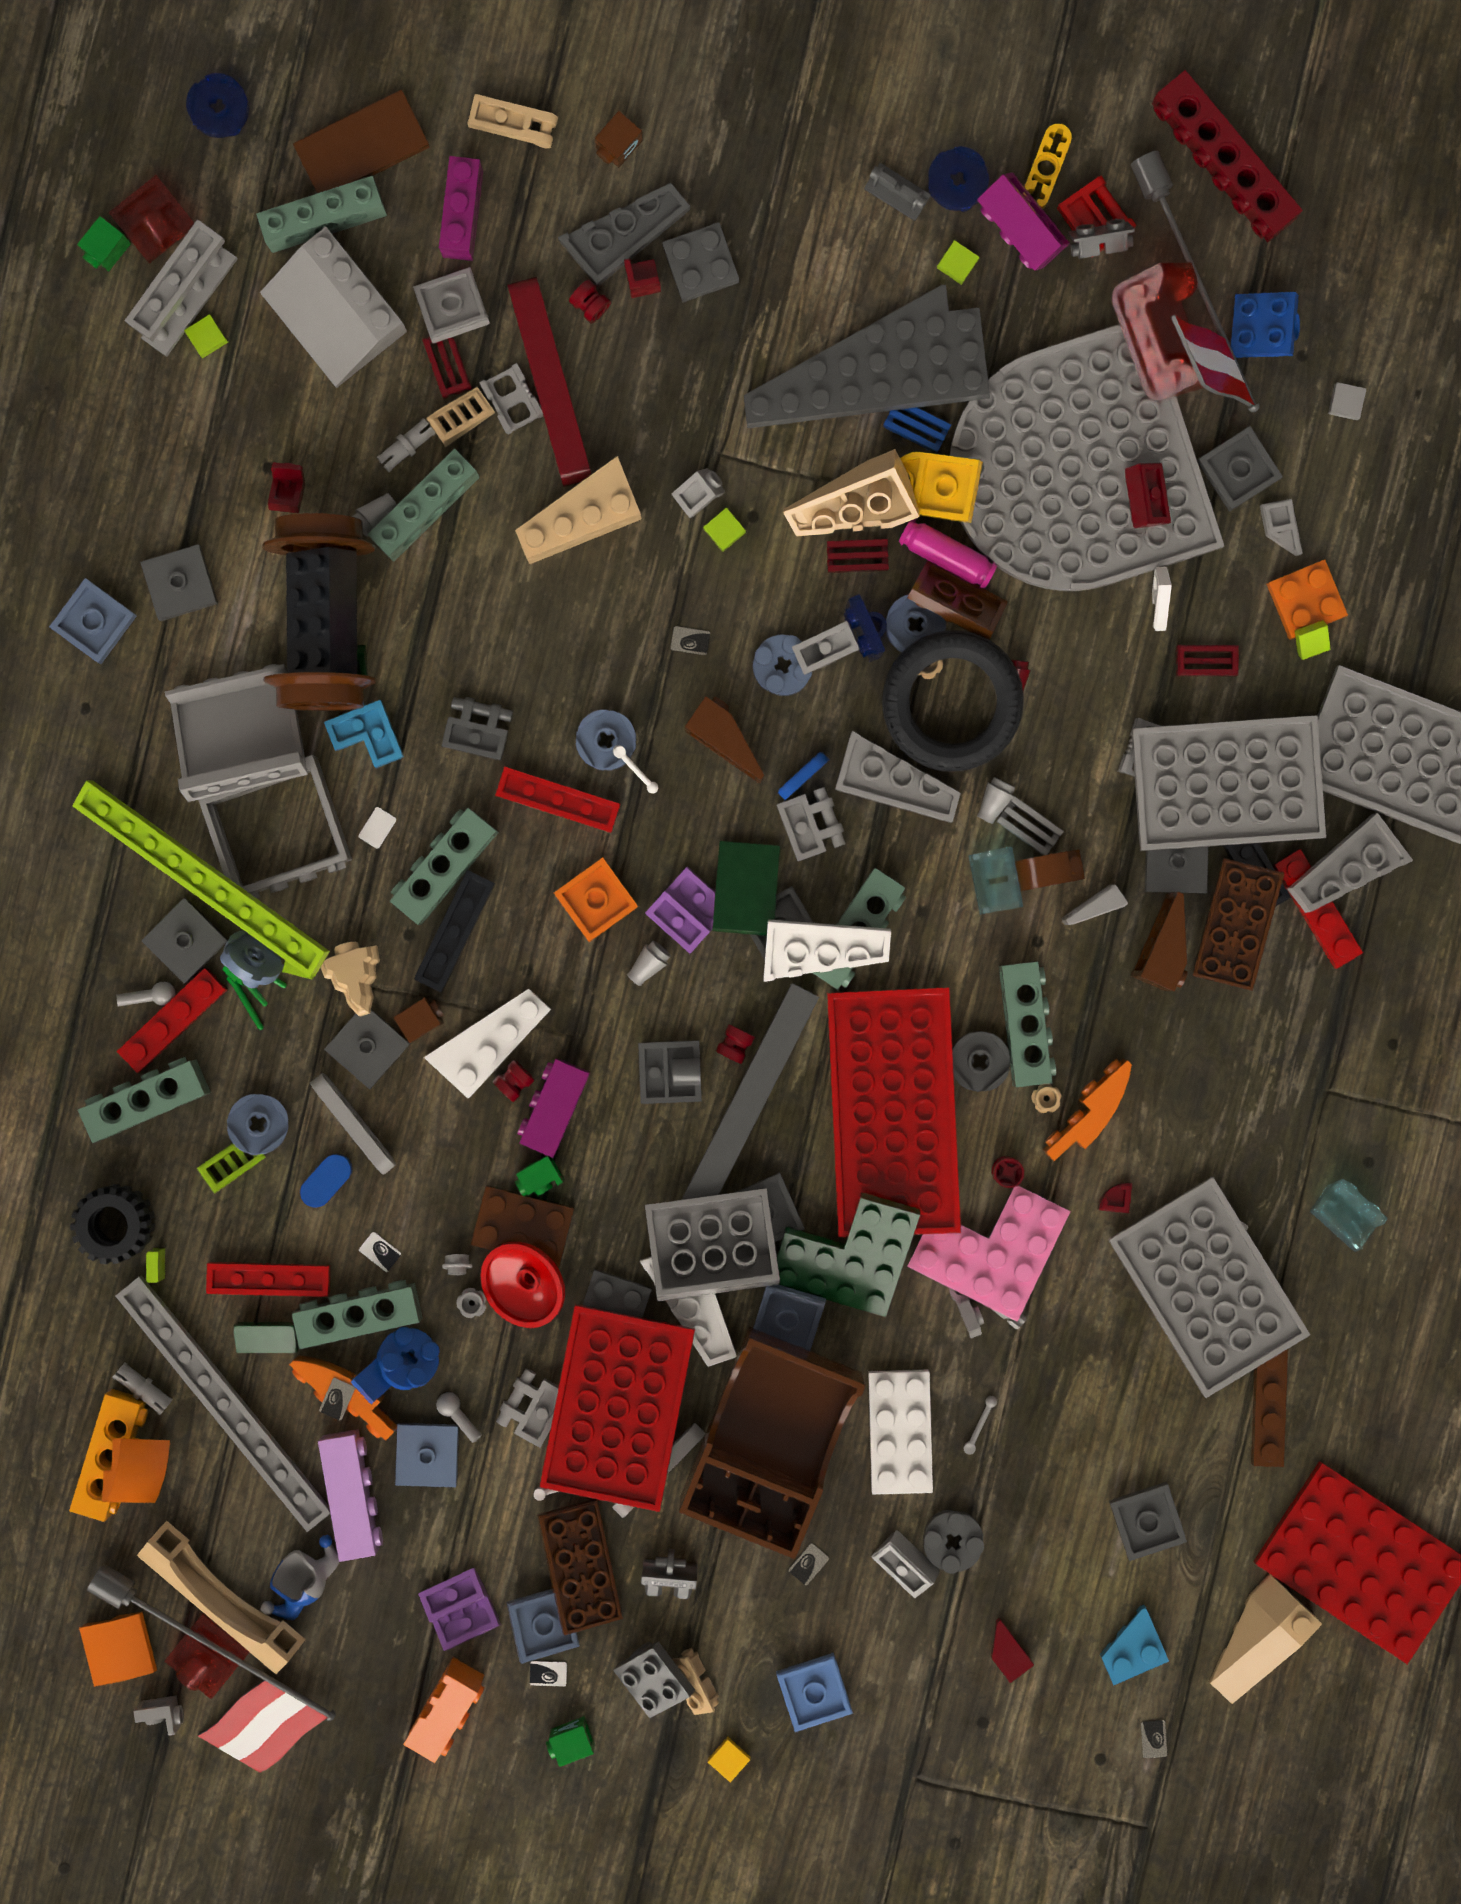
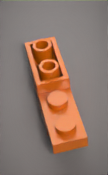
(1100, 1101)
(320, 1375)

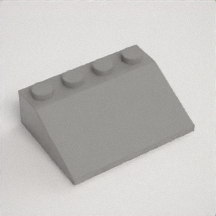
(332, 308)
(712, 1244)

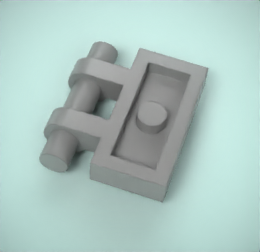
(802, 828)
(538, 1418)

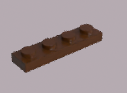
(1269, 1412)

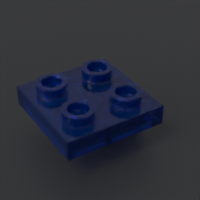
(861, 621)

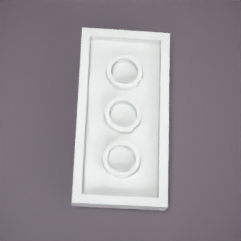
(900, 1432)

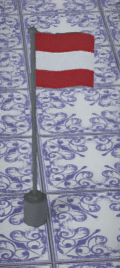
(1207, 351)
(262, 1721)

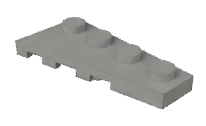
(884, 778)
(1355, 861)

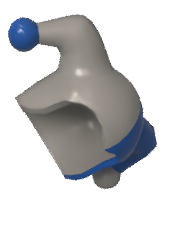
(301, 1580)

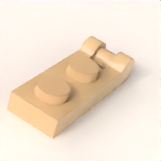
(511, 120)

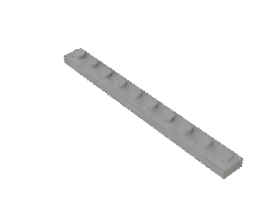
(224, 1403)

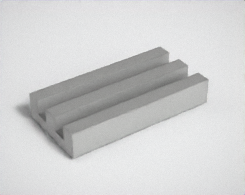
(1036, 816)

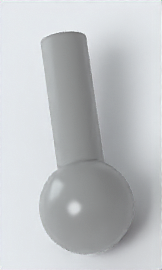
(160, 993)
(449, 1405)

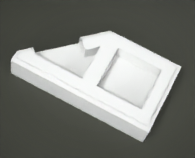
(1161, 597)

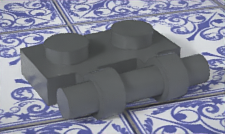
(474, 737)

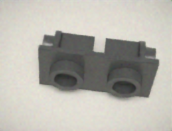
(897, 191)
(1112, 235)

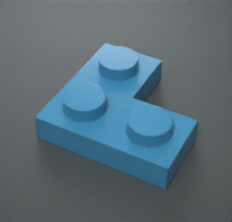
(367, 725)

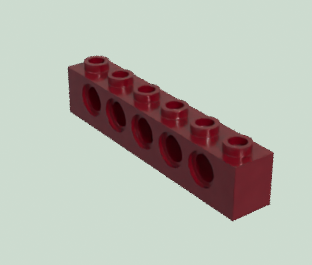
(1225, 140)

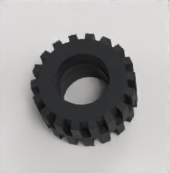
(89, 1232)

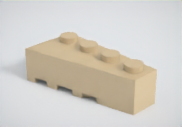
(583, 513)

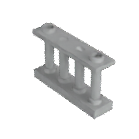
(181, 288)

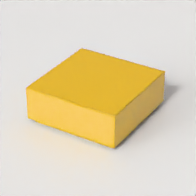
(729, 1759)

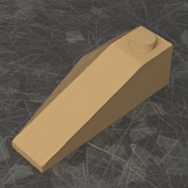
(863, 497)
(1264, 1637)

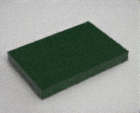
(745, 887)

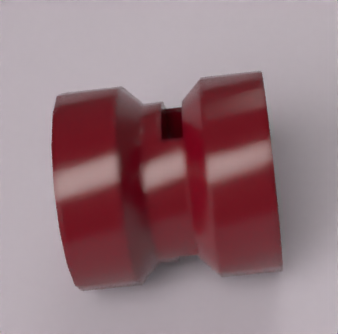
(590, 301)
(740, 1039)
(513, 1080)
(1011, 1174)

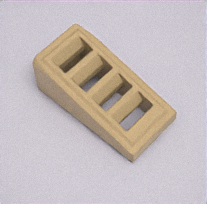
(458, 431)

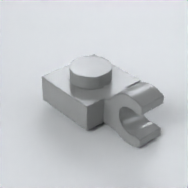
(971, 1316)

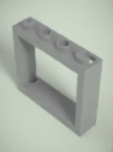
(304, 873)

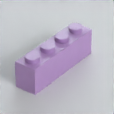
(349, 1495)

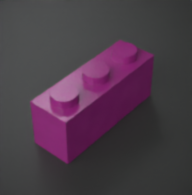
(461, 208)
(1022, 222)
(553, 1106)

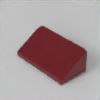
(1147, 495)

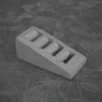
(1103, 902)

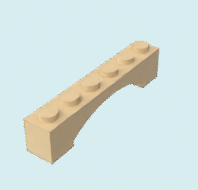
(178, 1564)

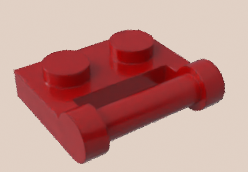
(1081, 209)

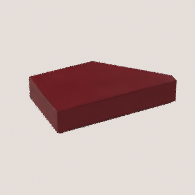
(1008, 1653)

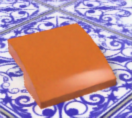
(136, 1470)
(118, 1649)

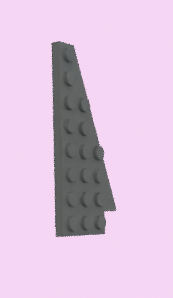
(897, 363)

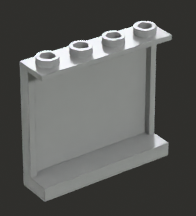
(234, 735)

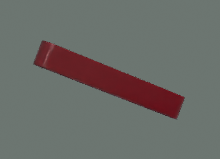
(549, 381)

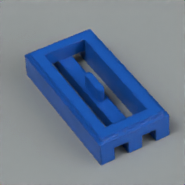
(944, 426)

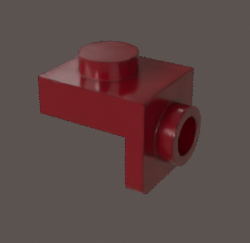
(286, 487)

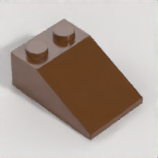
(719, 732)
(1165, 949)

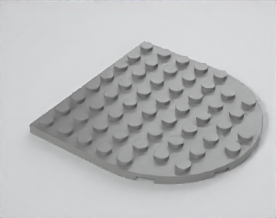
(1056, 462)

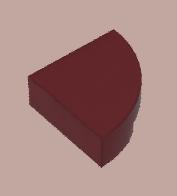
(1116, 1198)

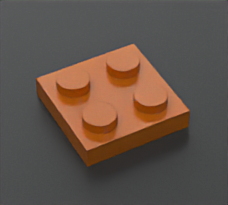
(1307, 598)
(596, 899)

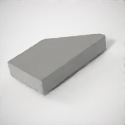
(1281, 525)

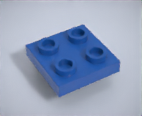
(1265, 324)

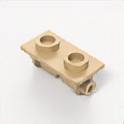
(705, 1696)

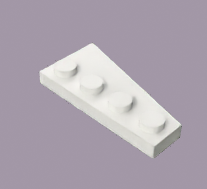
(815, 947)
(485, 1045)
(704, 1315)

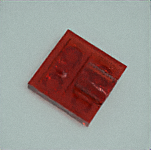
(152, 219)
(201, 1666)

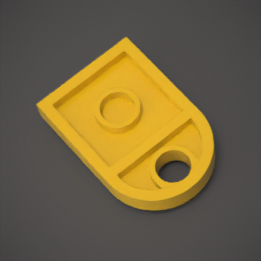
(943, 484)

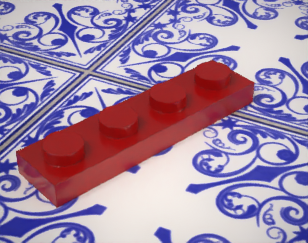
(557, 799)
(1325, 921)
(172, 1020)
(268, 1279)

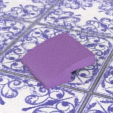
(685, 910)
(459, 1609)

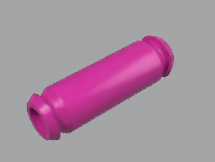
(947, 553)

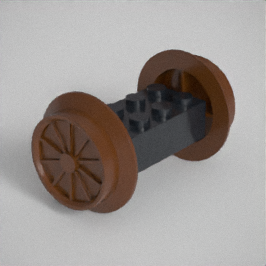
(320, 611)

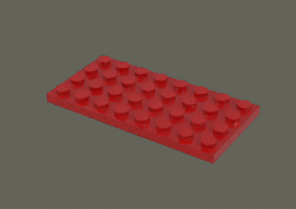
(895, 1104)

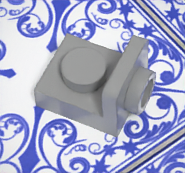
(698, 491)
(156, 1710)

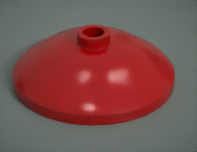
(512, 1290)

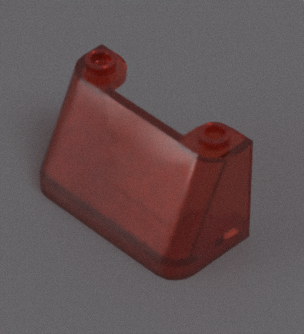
(1145, 313)

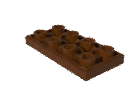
(362, 143)
(1238, 924)
(579, 1566)

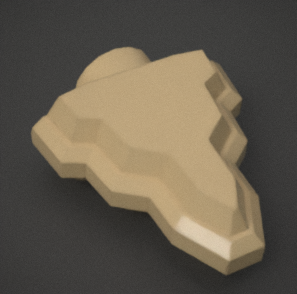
(353, 974)

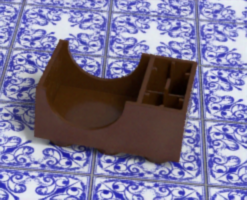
(770, 1443)

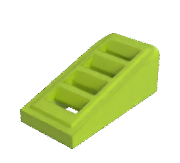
(227, 1179)

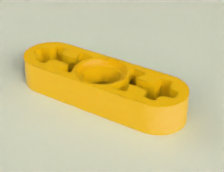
(1056, 161)

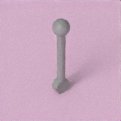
(969, 1447)

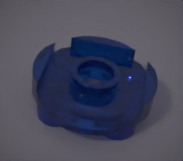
(208, 91)
(951, 162)

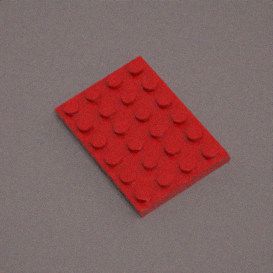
(617, 1408)
(1362, 1562)

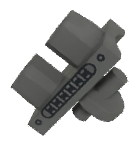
(669, 1573)

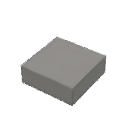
(1347, 401)

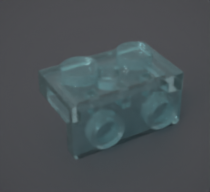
(1348, 1213)

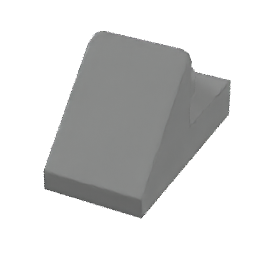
(826, 647)

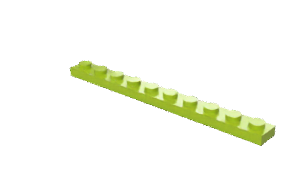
(201, 878)

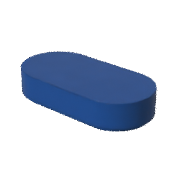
(803, 775)
(326, 1180)

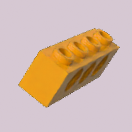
(115, 1406)

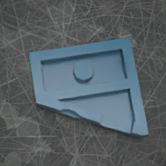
(1134, 1649)

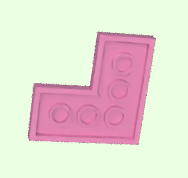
(997, 1269)

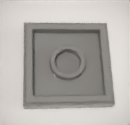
(451, 305)

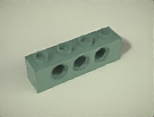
(334, 209)
(424, 505)
(875, 885)
(404, 893)
(1011, 979)
(102, 1124)
(312, 1332)

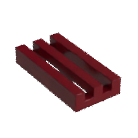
(456, 388)
(883, 554)
(1234, 660)

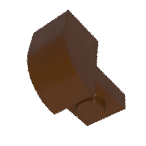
(1049, 870)

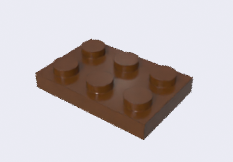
(957, 600)
(526, 1219)

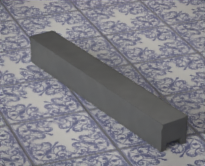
(752, 1093)

